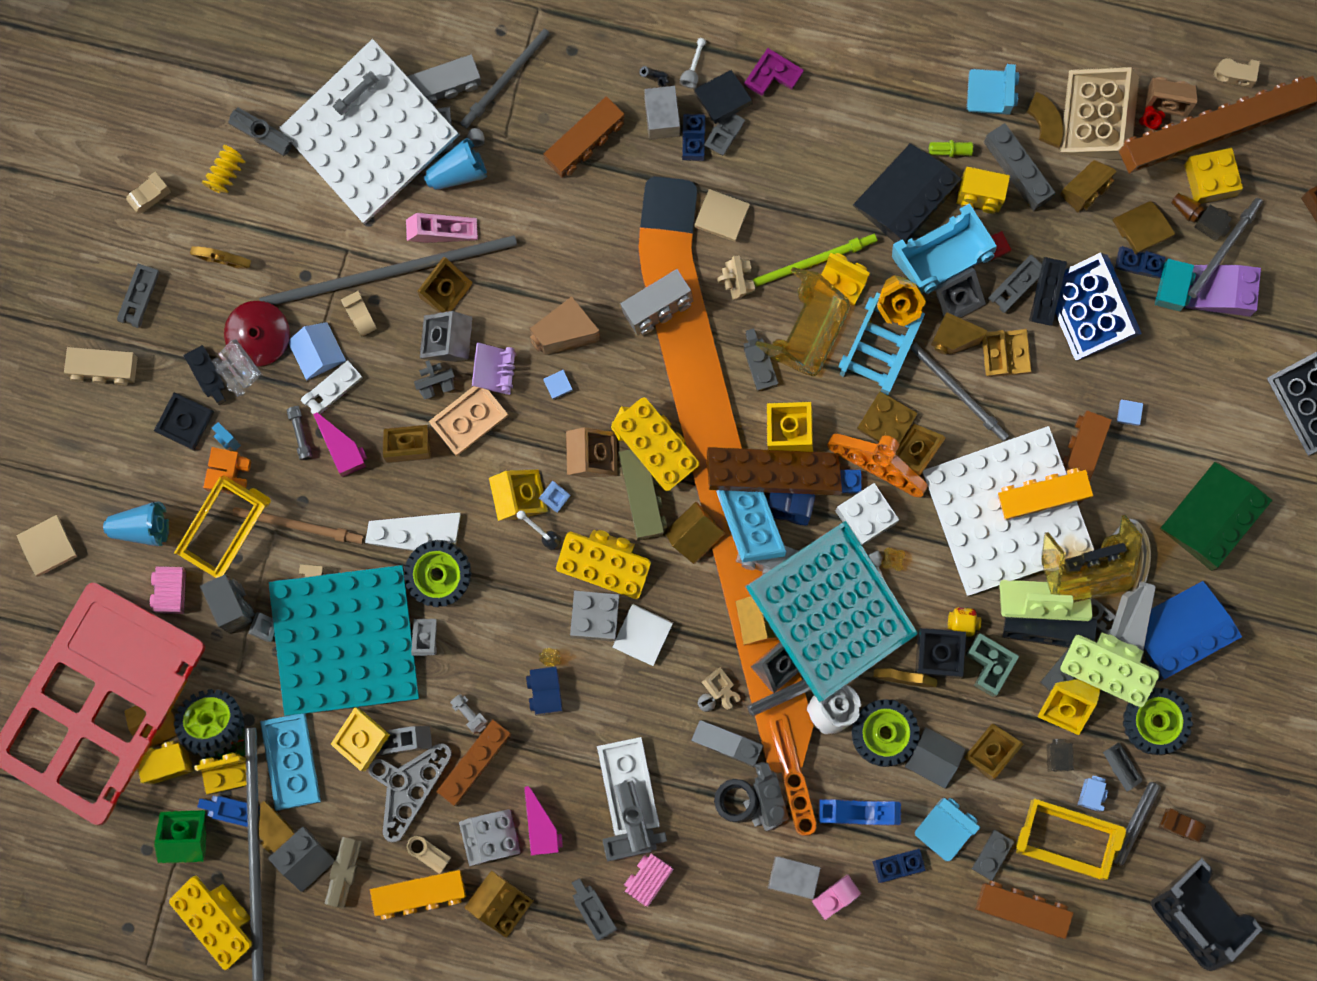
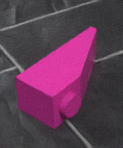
(343, 450)
(542, 832)

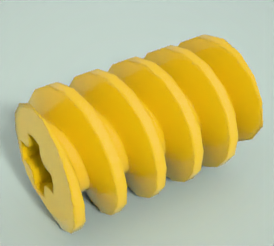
(223, 170)

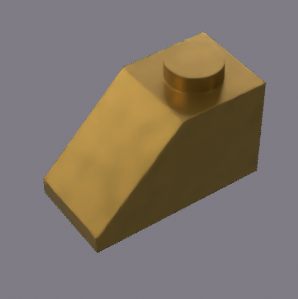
(273, 828)

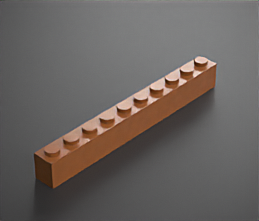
(1219, 124)

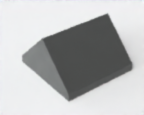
(775, 668)
(935, 758)

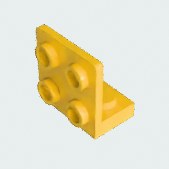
(846, 276)
(223, 774)

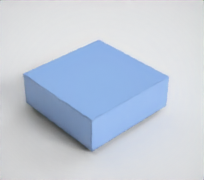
(557, 384)
(1129, 412)
(554, 496)

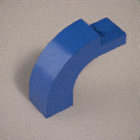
(860, 812)

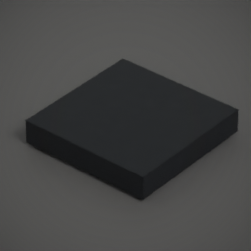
(723, 96)
(183, 421)

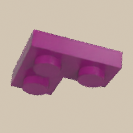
(772, 67)

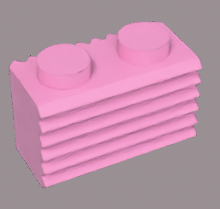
(169, 590)
(648, 880)

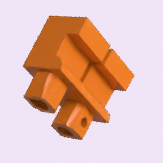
(225, 463)

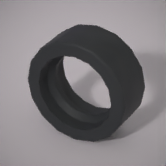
(720, 806)

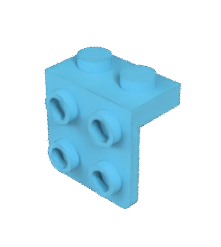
(992, 90)
(946, 829)

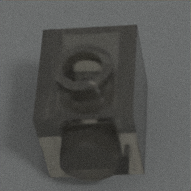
(1214, 222)
(1060, 756)

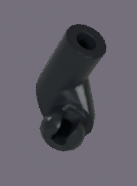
(655, 75)

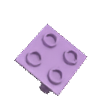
(493, 368)

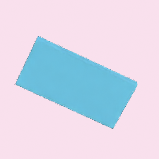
(751, 525)
(290, 761)

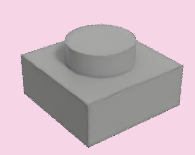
(262, 627)

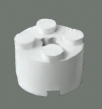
(836, 711)

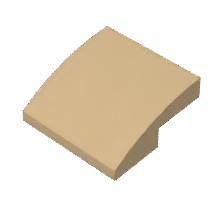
(721, 215)
(46, 546)

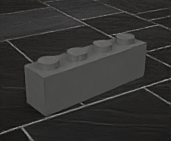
(1019, 166)

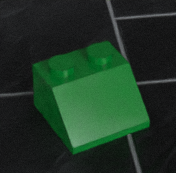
(181, 836)

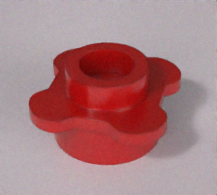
(1155, 123)

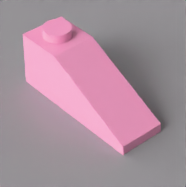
(440, 228)

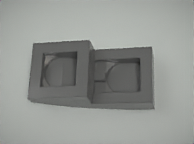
(724, 134)

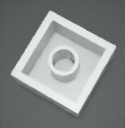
(867, 514)

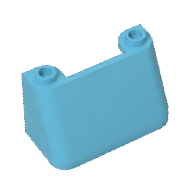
(945, 251)

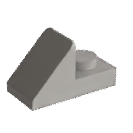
(424, 637)

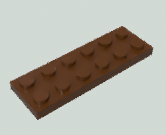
(773, 471)

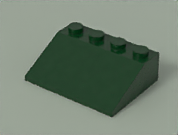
(1215, 515)

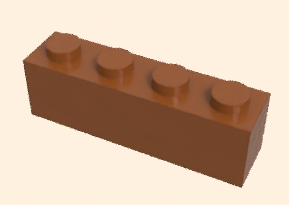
(584, 137)
(1087, 443)
(474, 763)
(1023, 910)

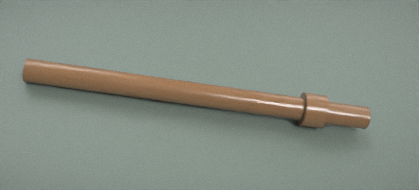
(340, 534)

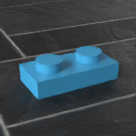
(225, 437)

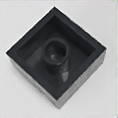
(940, 653)

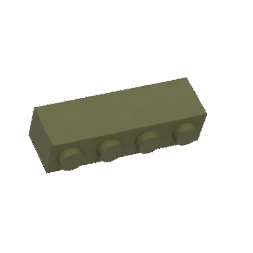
(642, 497)

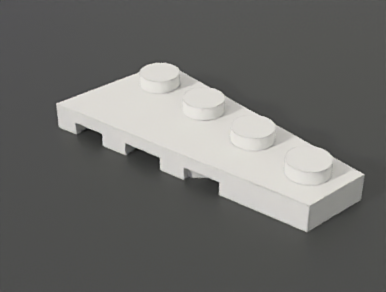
(413, 531)

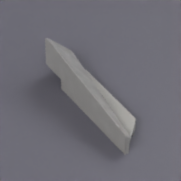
(1133, 615)

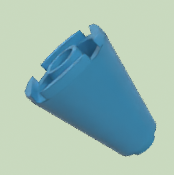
(456, 167)
(139, 525)

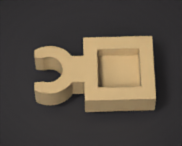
(719, 686)

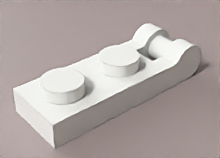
(332, 388)

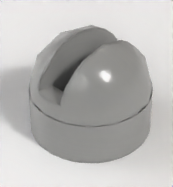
(476, 137)
(708, 707)

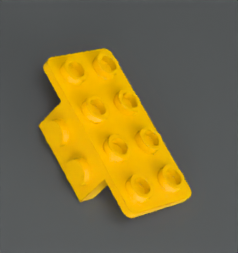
(655, 443)
(604, 562)
(214, 920)

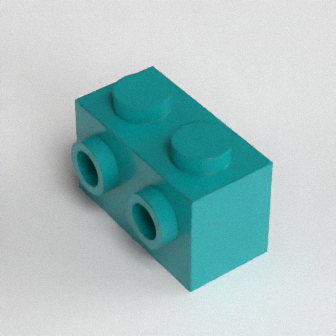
(1175, 285)

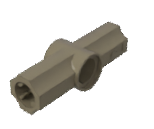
(343, 872)

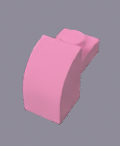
(836, 897)

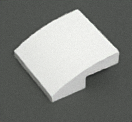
(642, 634)

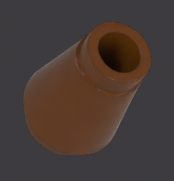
(1187, 207)

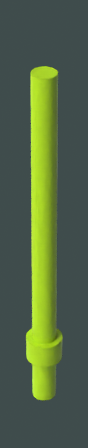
(854, 245)

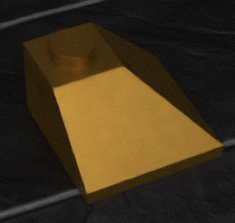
(956, 335)

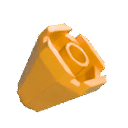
(900, 301)

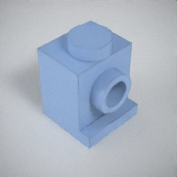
(1093, 793)

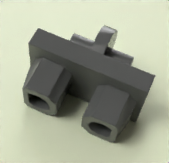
(425, 384)

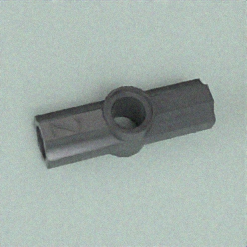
(250, 125)
(629, 801)

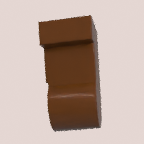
(1182, 825)

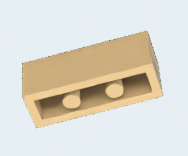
(100, 366)

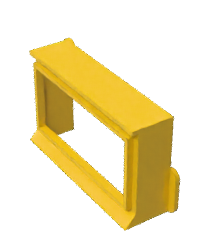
(253, 496)
(1114, 842)

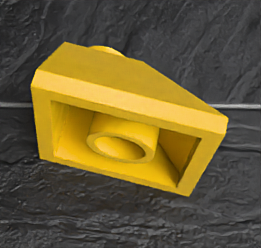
(1070, 705)

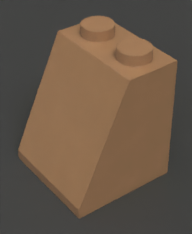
(564, 329)

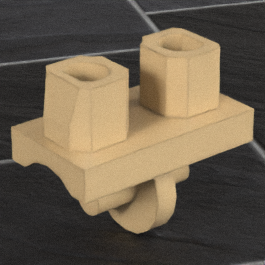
(734, 278)

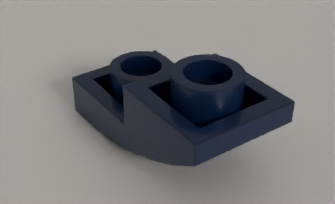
(693, 137)
(1142, 264)
(899, 865)

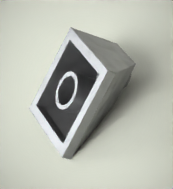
(960, 294)

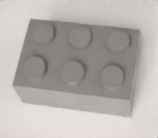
(657, 302)

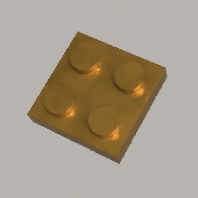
(886, 418)

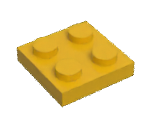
(360, 739)

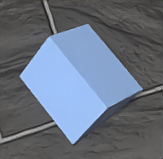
(316, 349)

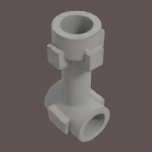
(476, 722)

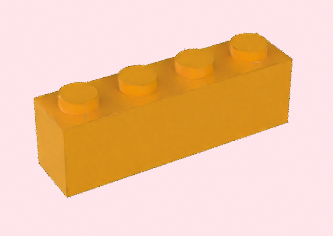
(1045, 494)
(417, 893)

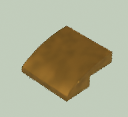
(1143, 227)
(1007, 353)

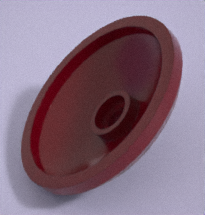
(271, 327)

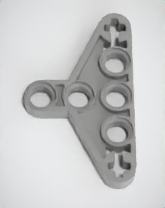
(413, 776)

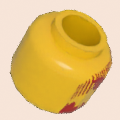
(964, 620)

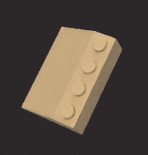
(1099, 112)

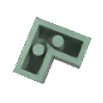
(997, 663)

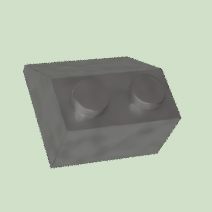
(446, 336)

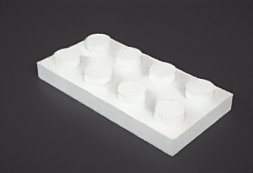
(623, 763)

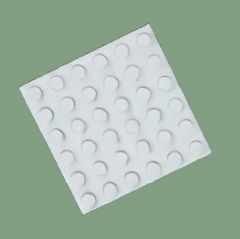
(378, 141)
(973, 522)

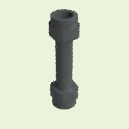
(370, 80)
(295, 415)

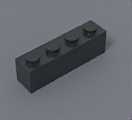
(1048, 631)

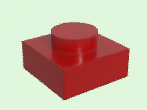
(1002, 245)

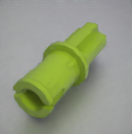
(951, 148)

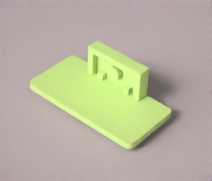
(1034, 600)
(1111, 667)

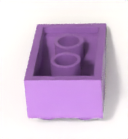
(1228, 290)

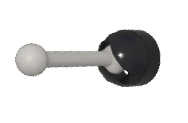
(549, 538)

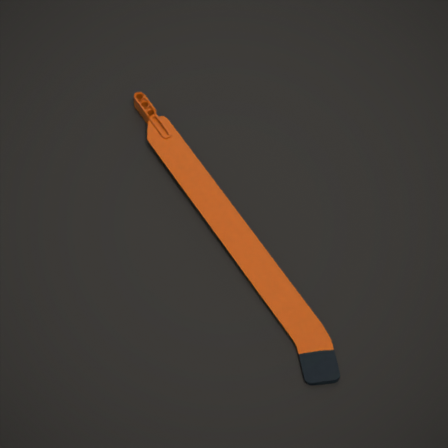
(705, 423)

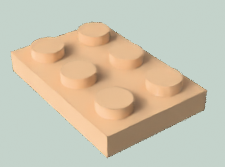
(468, 419)

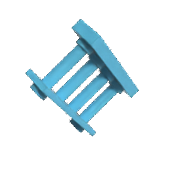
(894, 361)

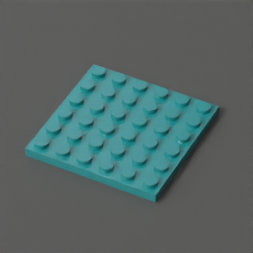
(831, 611)
(343, 640)

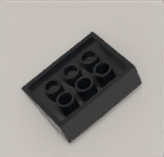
(907, 193)
(1297, 394)

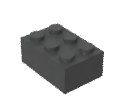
(227, 603)

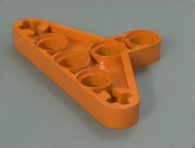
(879, 460)

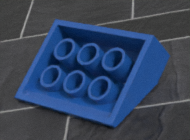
(1094, 308)
(1187, 630)

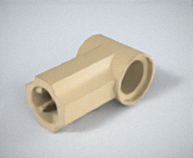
(430, 855)

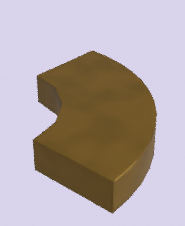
(1048, 119)
(220, 257)
(905, 678)

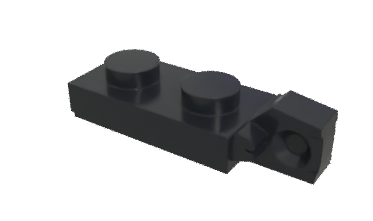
(205, 373)
(1093, 558)

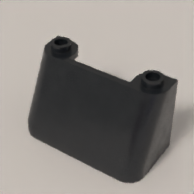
(1203, 918)

